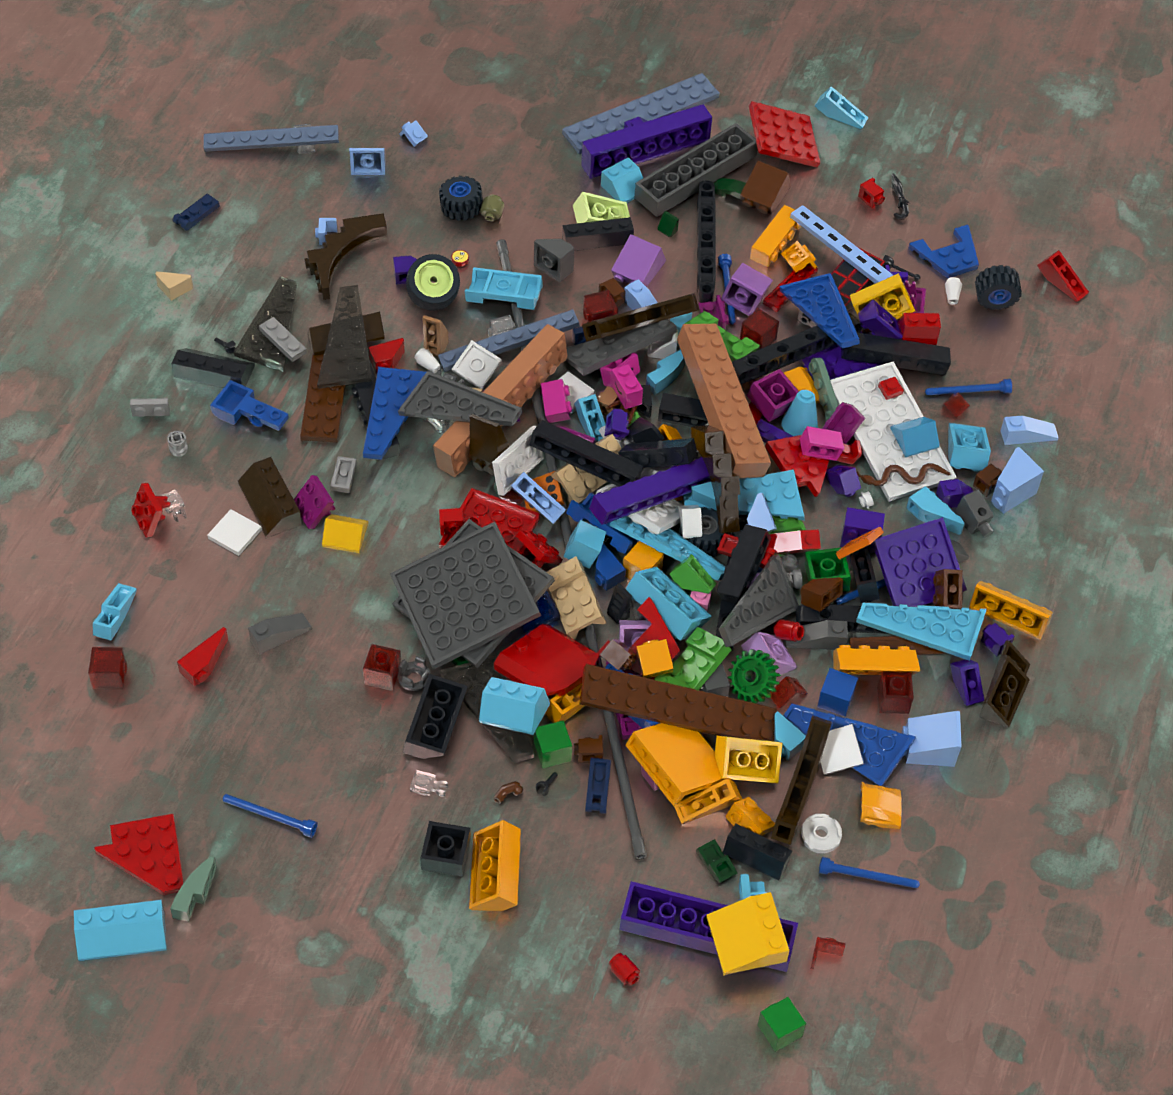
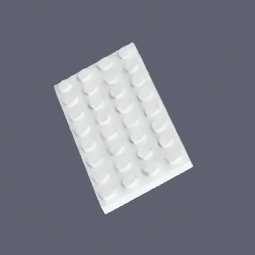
(875, 434)

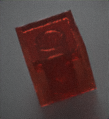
(599, 306)
(760, 328)
(381, 667)
(107, 668)
(895, 692)

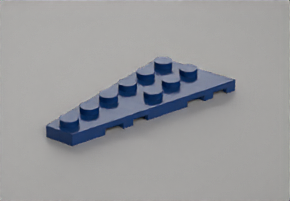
(823, 304)
(390, 393)
(878, 746)

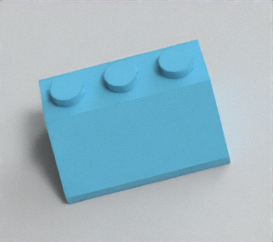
(513, 705)

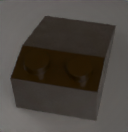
(486, 442)

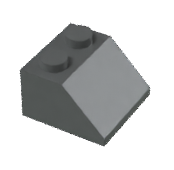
(554, 257)

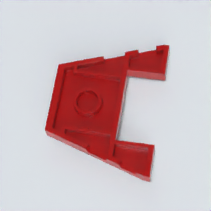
(657, 631)

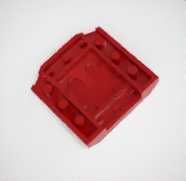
(546, 660)

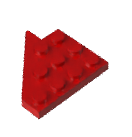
(788, 456)
(147, 852)

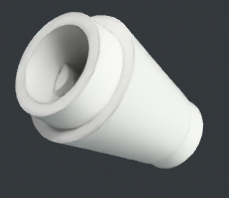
(953, 288)
(427, 360)

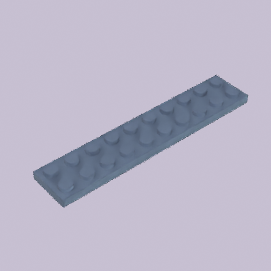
(663, 102)

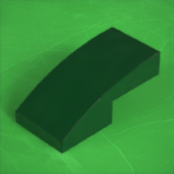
(729, 186)
(716, 862)

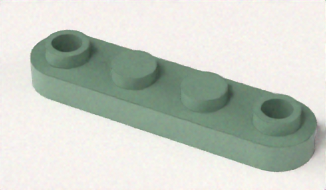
(824, 387)

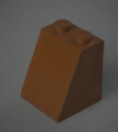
(765, 188)

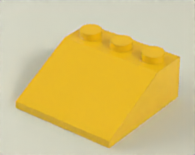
(748, 934)

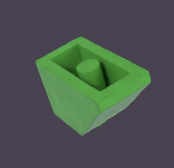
(692, 576)

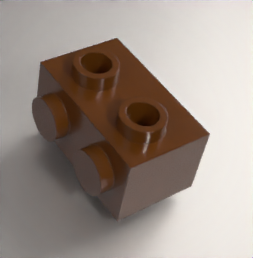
(948, 588)

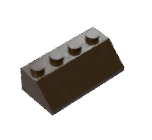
(269, 498)

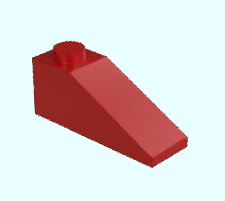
(1060, 274)
(795, 541)
(201, 661)

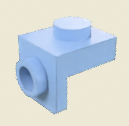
(413, 132)
(325, 225)

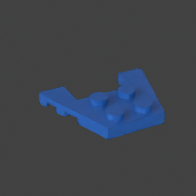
(952, 259)

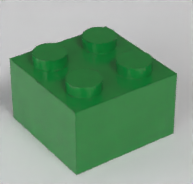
(827, 565)

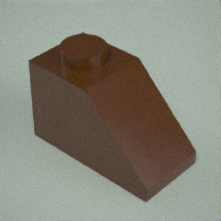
(821, 592)

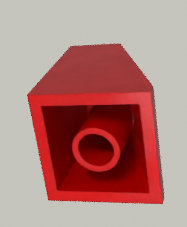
(920, 327)

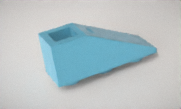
(928, 507)

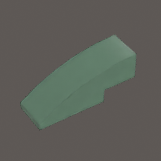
(193, 890)

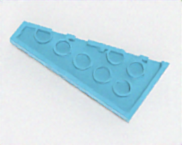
(778, 489)
(670, 544)
(933, 626)

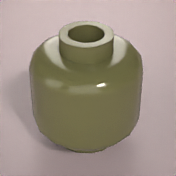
(492, 207)

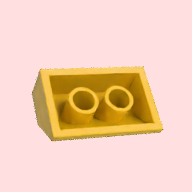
(888, 293)
(748, 759)

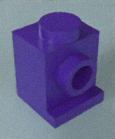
(617, 424)
(994, 638)

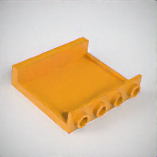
(675, 759)

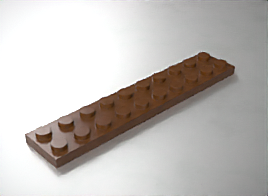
(675, 705)

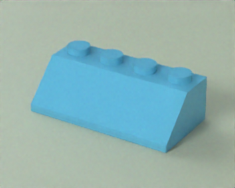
(675, 606)
(120, 930)

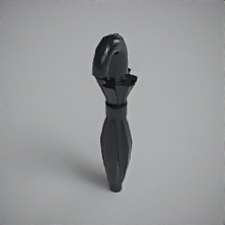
(903, 203)

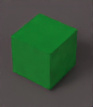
(553, 744)
(781, 1024)

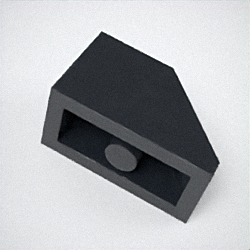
(643, 431)

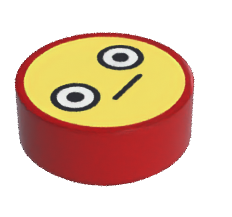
(460, 258)

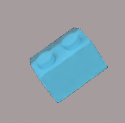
(968, 447)

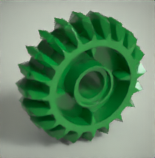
(765, 678)

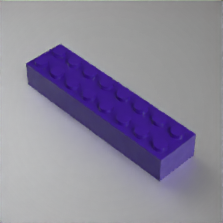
(647, 140)
(680, 919)

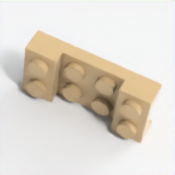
(579, 482)
(574, 597)

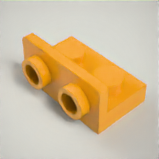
(798, 256)

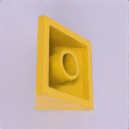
(344, 533)

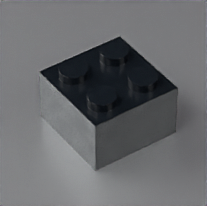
(445, 848)

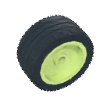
(428, 294)

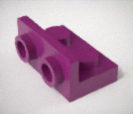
(717, 310)
(845, 420)

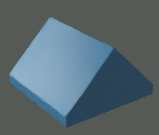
(916, 436)

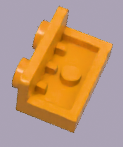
(749, 815)

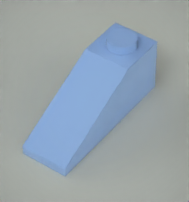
(638, 295)
(1027, 430)
(538, 498)

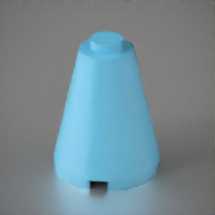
(801, 413)

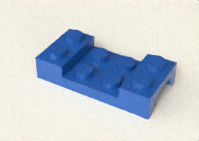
(620, 540)

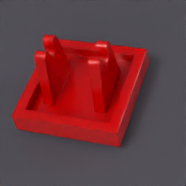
(148, 509)
(539, 547)

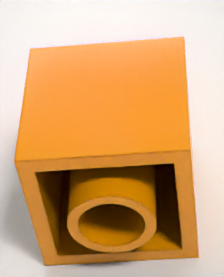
(642, 558)
(654, 658)

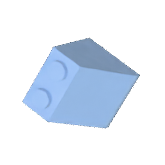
(1017, 481)
(936, 739)

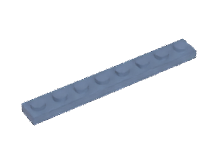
(271, 138)
(513, 338)

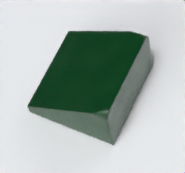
(668, 224)

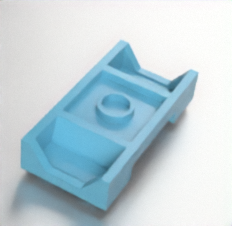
(505, 287)

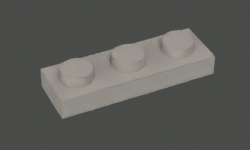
(282, 339)

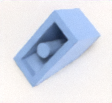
(760, 514)

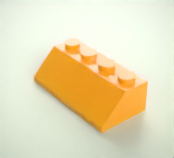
(1011, 609)
(874, 661)
(495, 867)

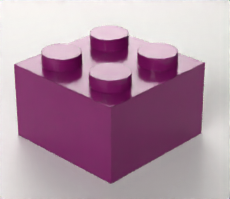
(772, 394)

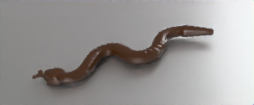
(867, 479)

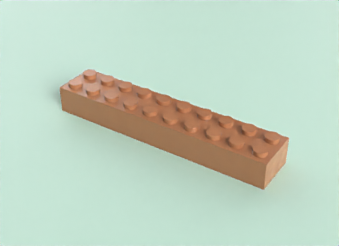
(513, 385)
(723, 398)

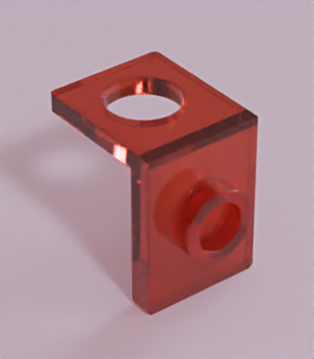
(786, 691)
(827, 945)

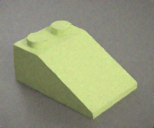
(598, 208)

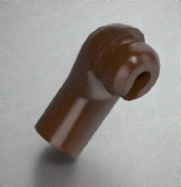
(507, 789)

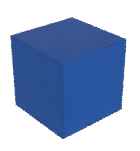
(837, 692)

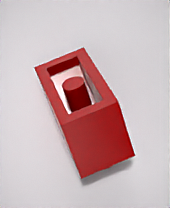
(386, 354)

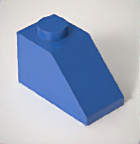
(608, 569)

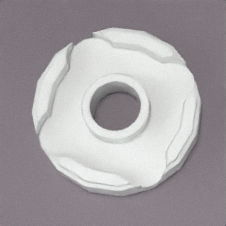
(821, 844)

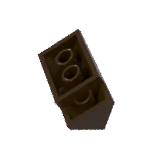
(319, 334)
(1006, 686)

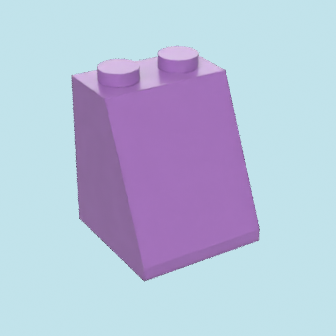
(638, 261)
(746, 289)

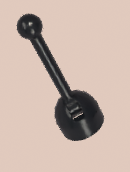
(889, 261)

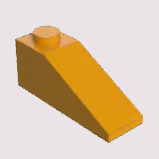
(564, 706)
(708, 801)

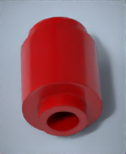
(788, 630)
(624, 969)

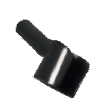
(229, 347)
(546, 784)

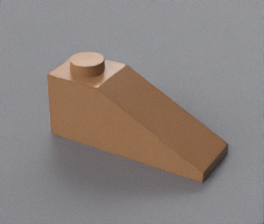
(434, 335)

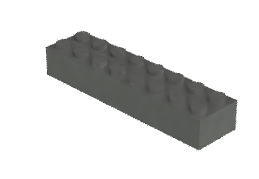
(705, 162)

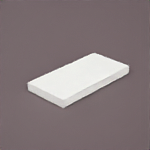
(514, 461)

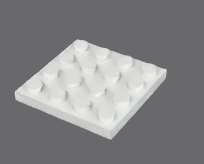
(656, 518)

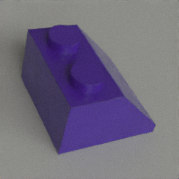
(879, 321)

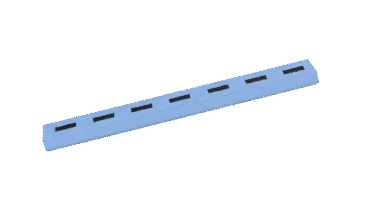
(840, 245)

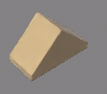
(174, 284)

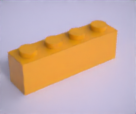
(774, 237)

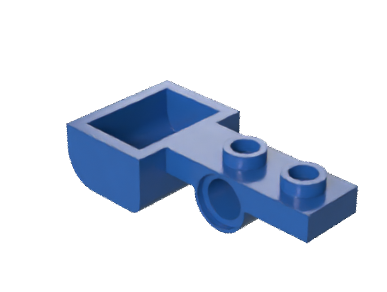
(240, 400)

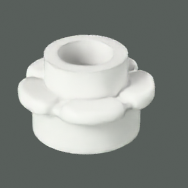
(866, 500)

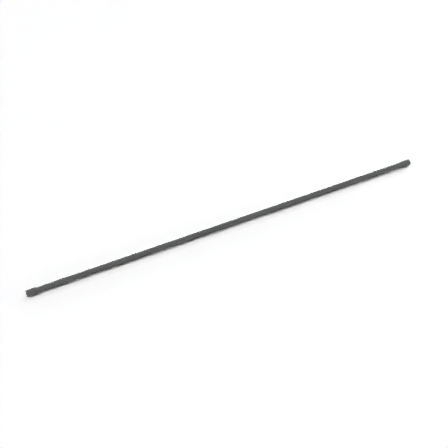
(637, 839)

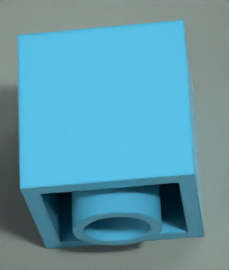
(585, 543)

